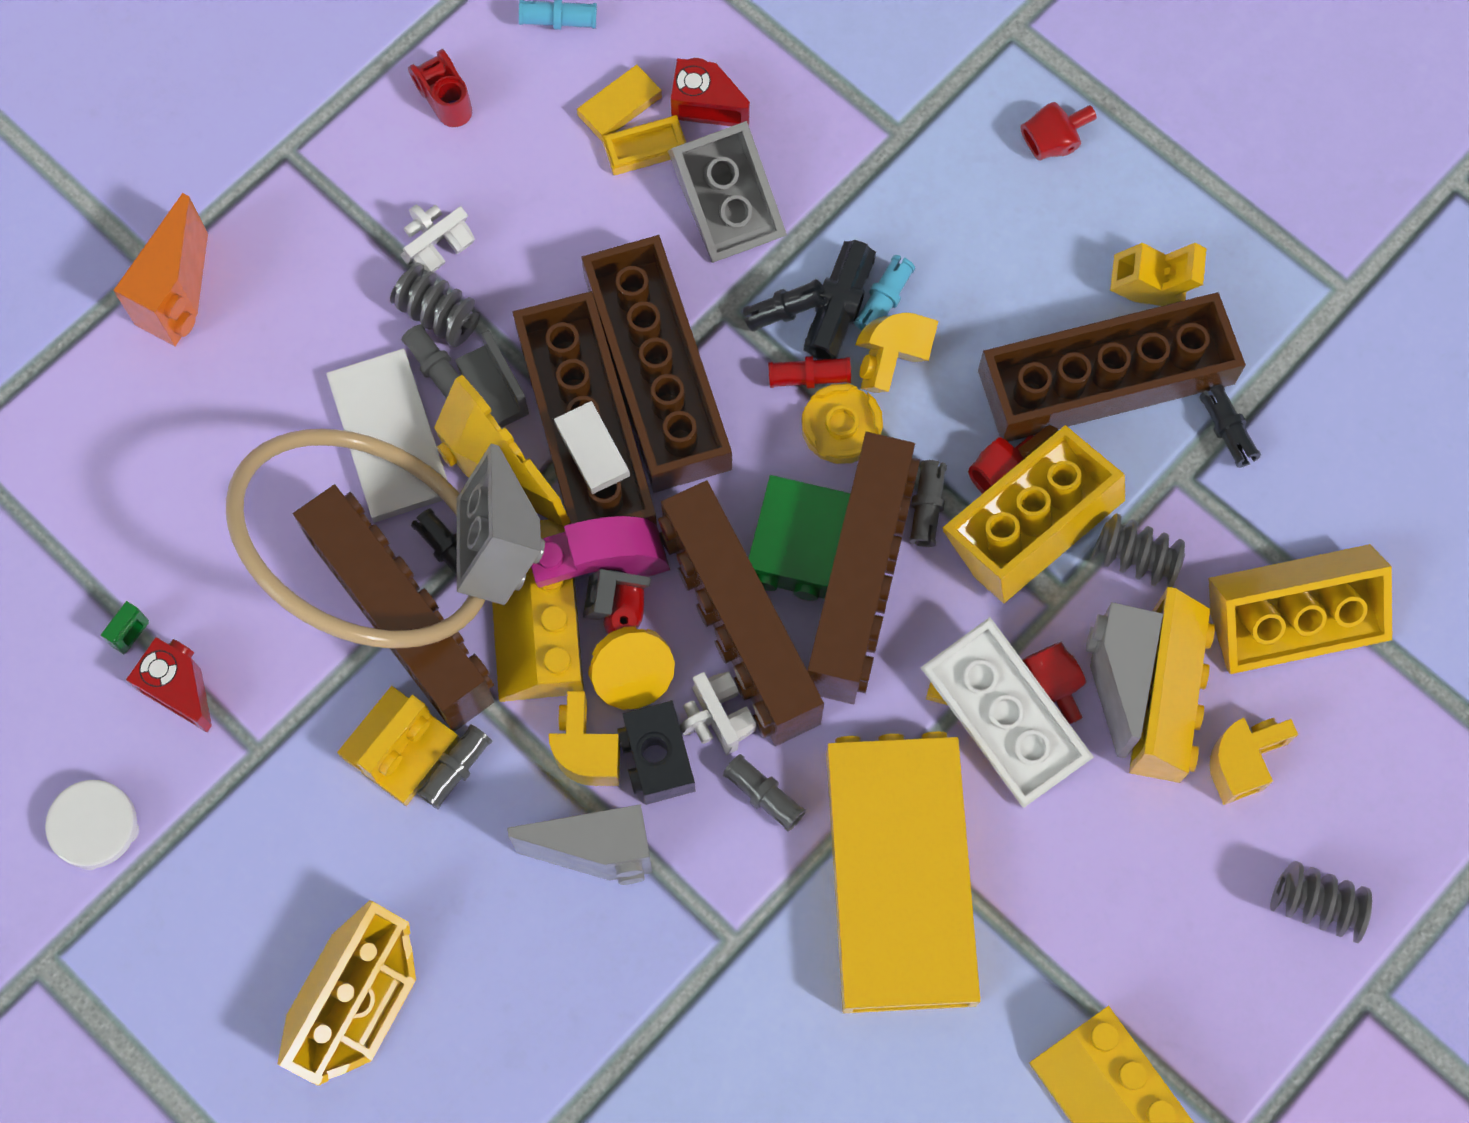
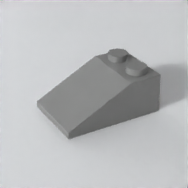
(727, 191)
(495, 531)
(1122, 668)
(598, 843)

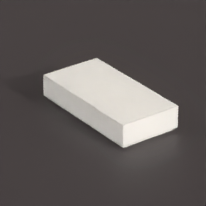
(591, 447)

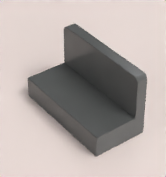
(494, 381)
(602, 589)

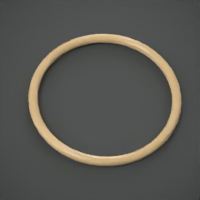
(286, 597)

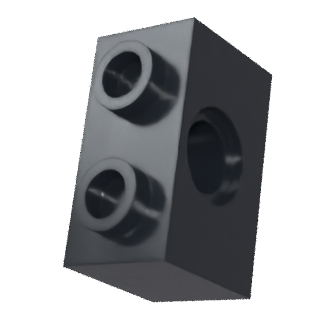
(660, 727)

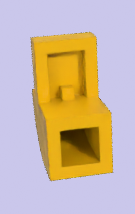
(1156, 277)
(889, 338)
(583, 756)
(1237, 758)

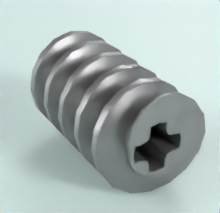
(433, 306)
(1140, 550)
(1323, 898)

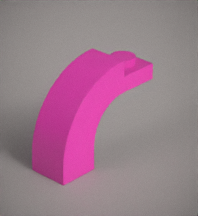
(602, 543)

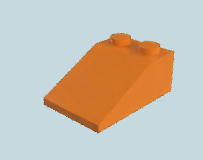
(166, 277)

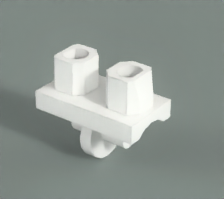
(451, 228)
(728, 728)

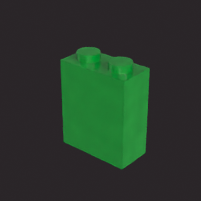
(798, 537)

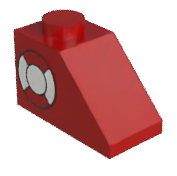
(707, 94)
(173, 680)

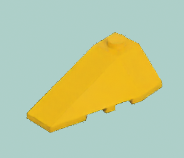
(467, 432)

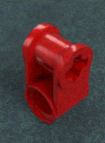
(440, 84)

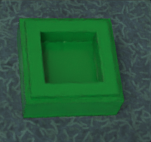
(125, 628)

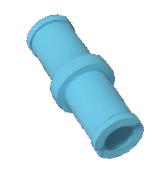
(557, 14)
(886, 292)

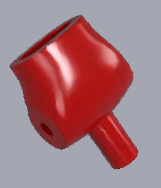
(1054, 132)
(994, 463)
(626, 608)
(1059, 677)

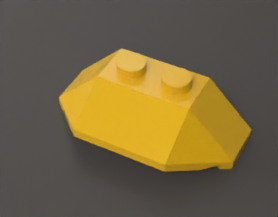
(349, 996)

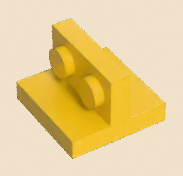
(398, 745)

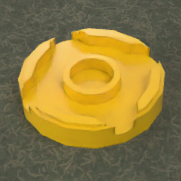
(837, 422)
(631, 668)

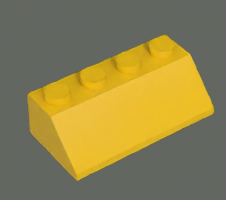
(1035, 513)
(1302, 608)
(538, 638)
(1177, 677)
(1106, 1077)

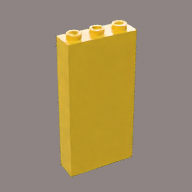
(901, 874)

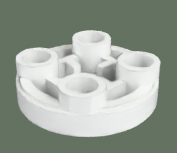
(91, 824)

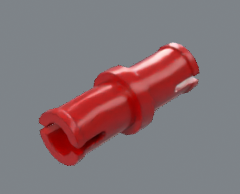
(809, 372)

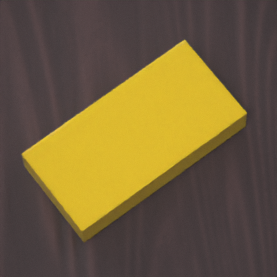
(619, 102)
(642, 144)

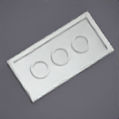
(384, 403)
(1006, 712)

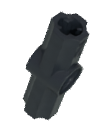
(844, 299)

